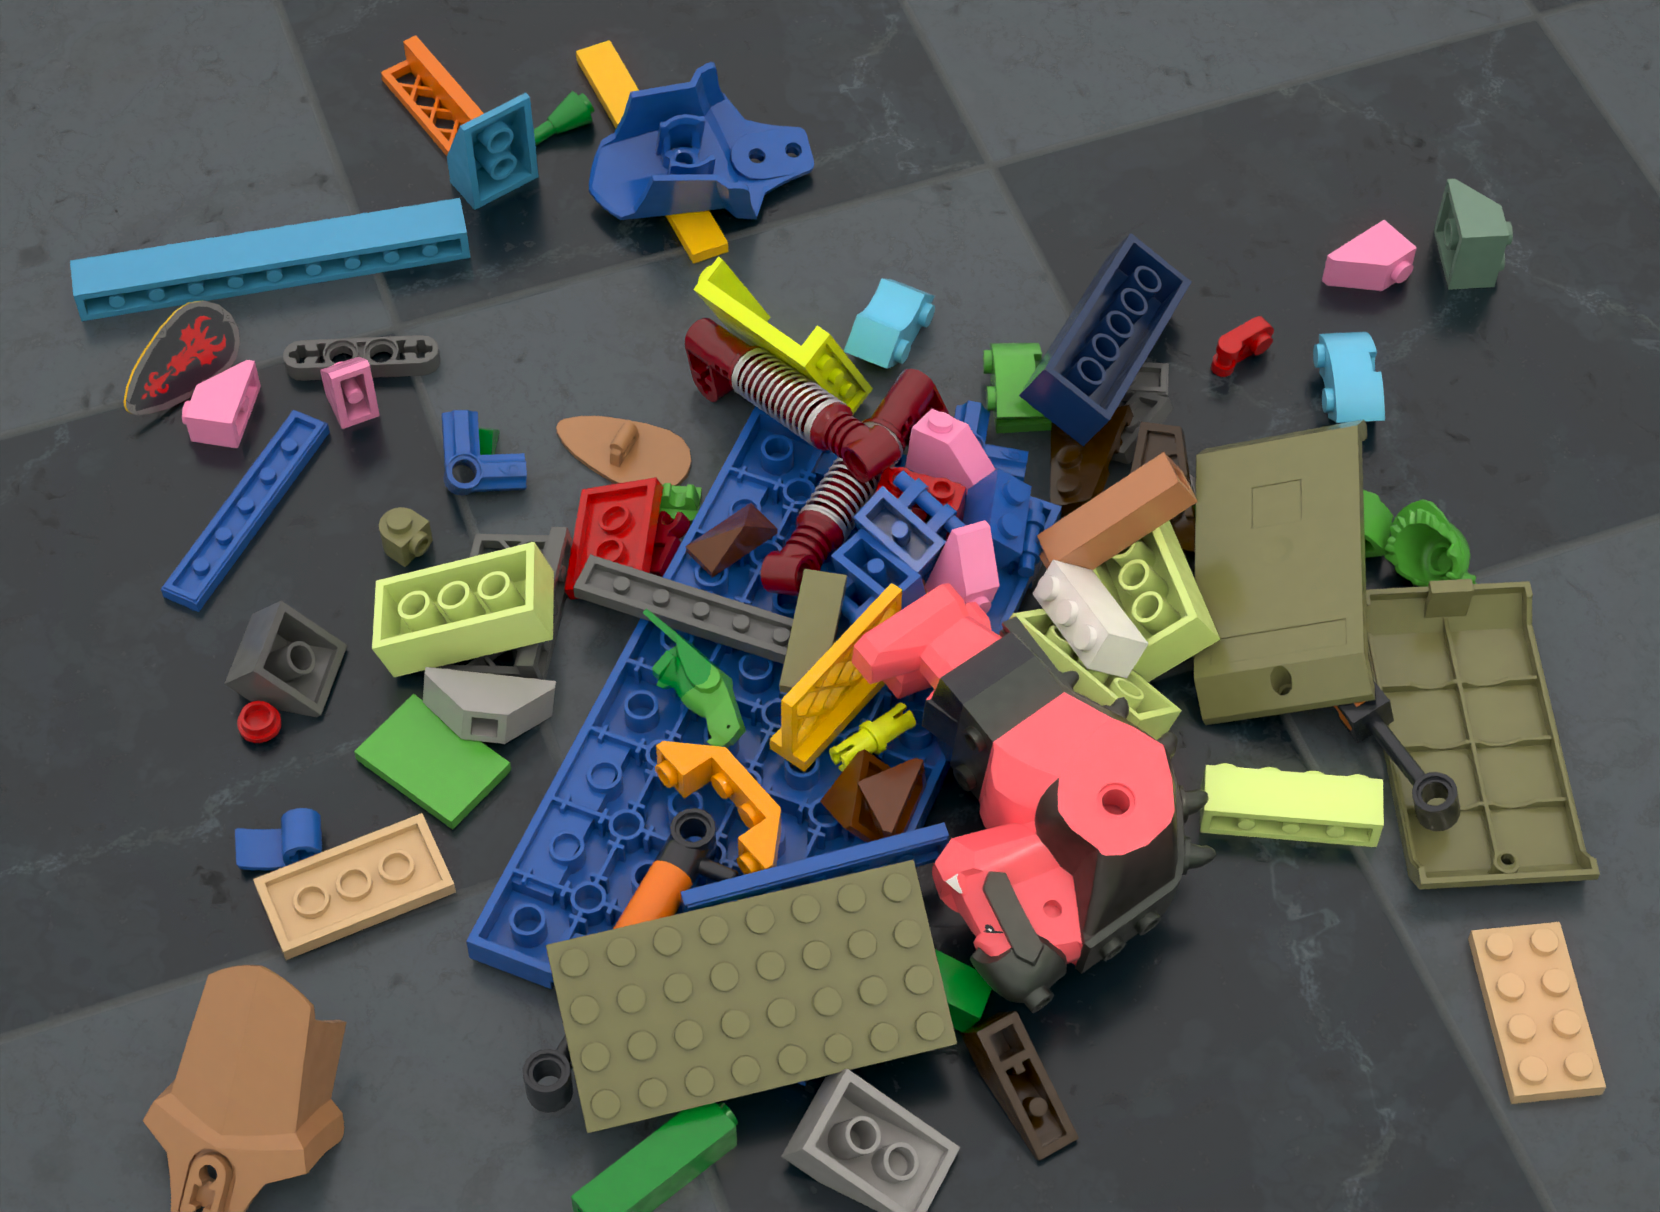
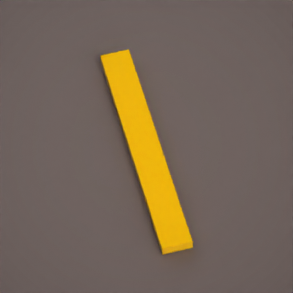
(613, 85)

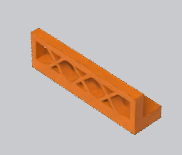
(436, 84)

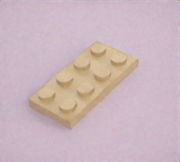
(354, 886)
(1536, 1013)

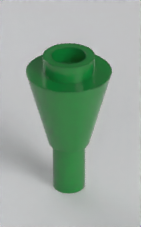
(569, 114)

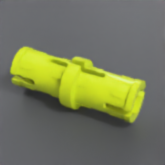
(874, 735)

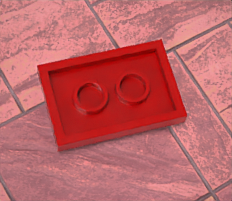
(616, 525)

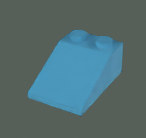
(494, 153)

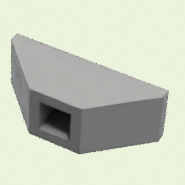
(487, 704)

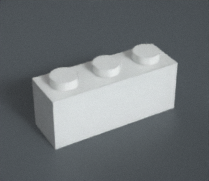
(1090, 619)

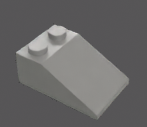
(870, 1147)

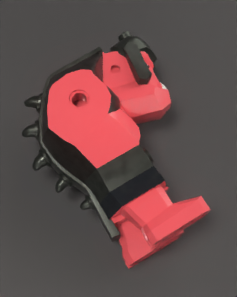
(1070, 792)

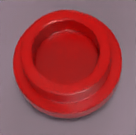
(259, 722)

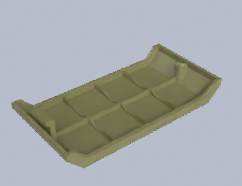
(1283, 574)
(1479, 709)

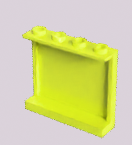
(817, 358)

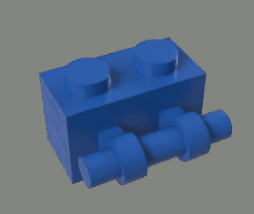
(1011, 517)
(901, 530)
(870, 571)

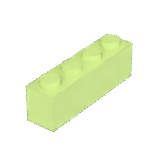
(1292, 805)

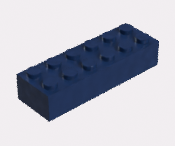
(1106, 340)

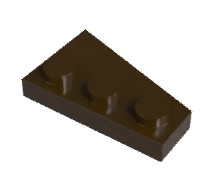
(1153, 441)
(1080, 470)

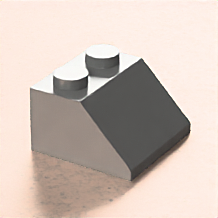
(286, 661)

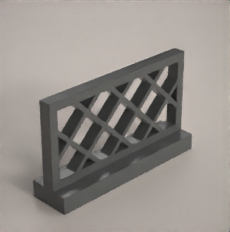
(534, 659)

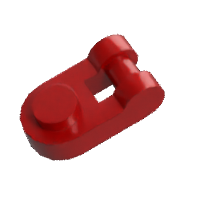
(1241, 342)

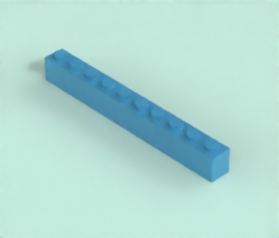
(269, 259)

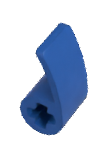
(277, 848)

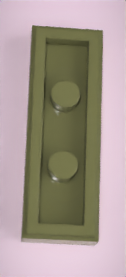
(813, 624)

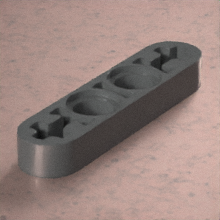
(366, 349)

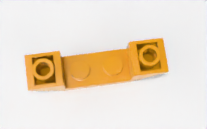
(694, 765)

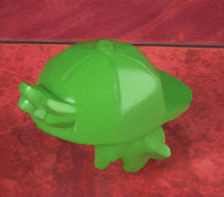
(1427, 546)

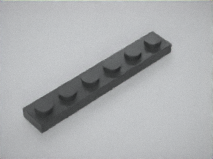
(685, 608)

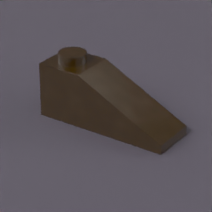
(1020, 1082)

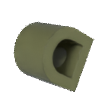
(404, 534)

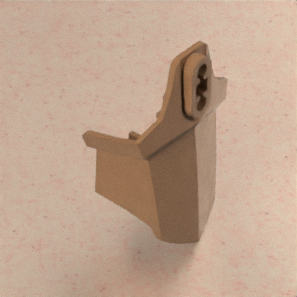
(248, 1092)

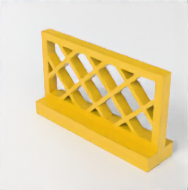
(830, 691)

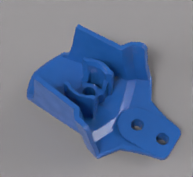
(693, 153)

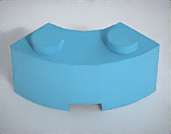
(890, 323)
(1349, 376)

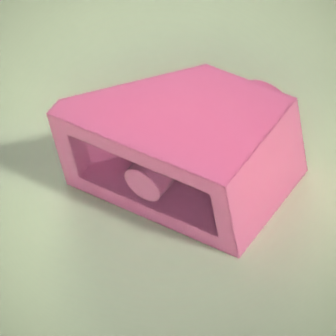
(1371, 260)
(350, 391)
(222, 406)
(947, 449)
(968, 565)

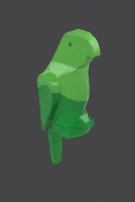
(699, 686)

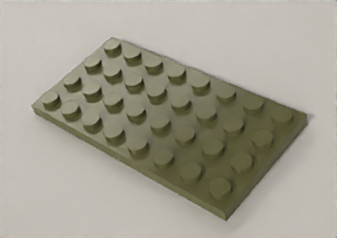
(750, 995)

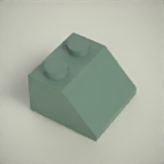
(1471, 237)

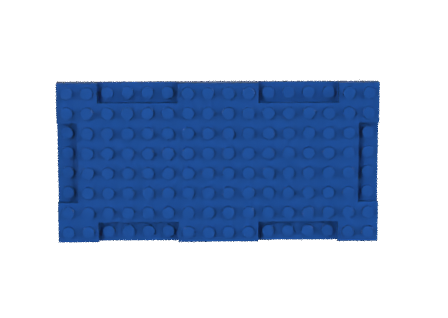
(607, 804)

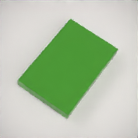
(432, 763)

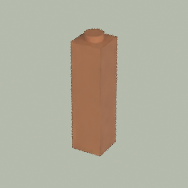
(1118, 515)

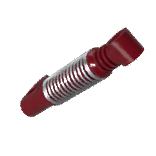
(727, 363)
(825, 522)

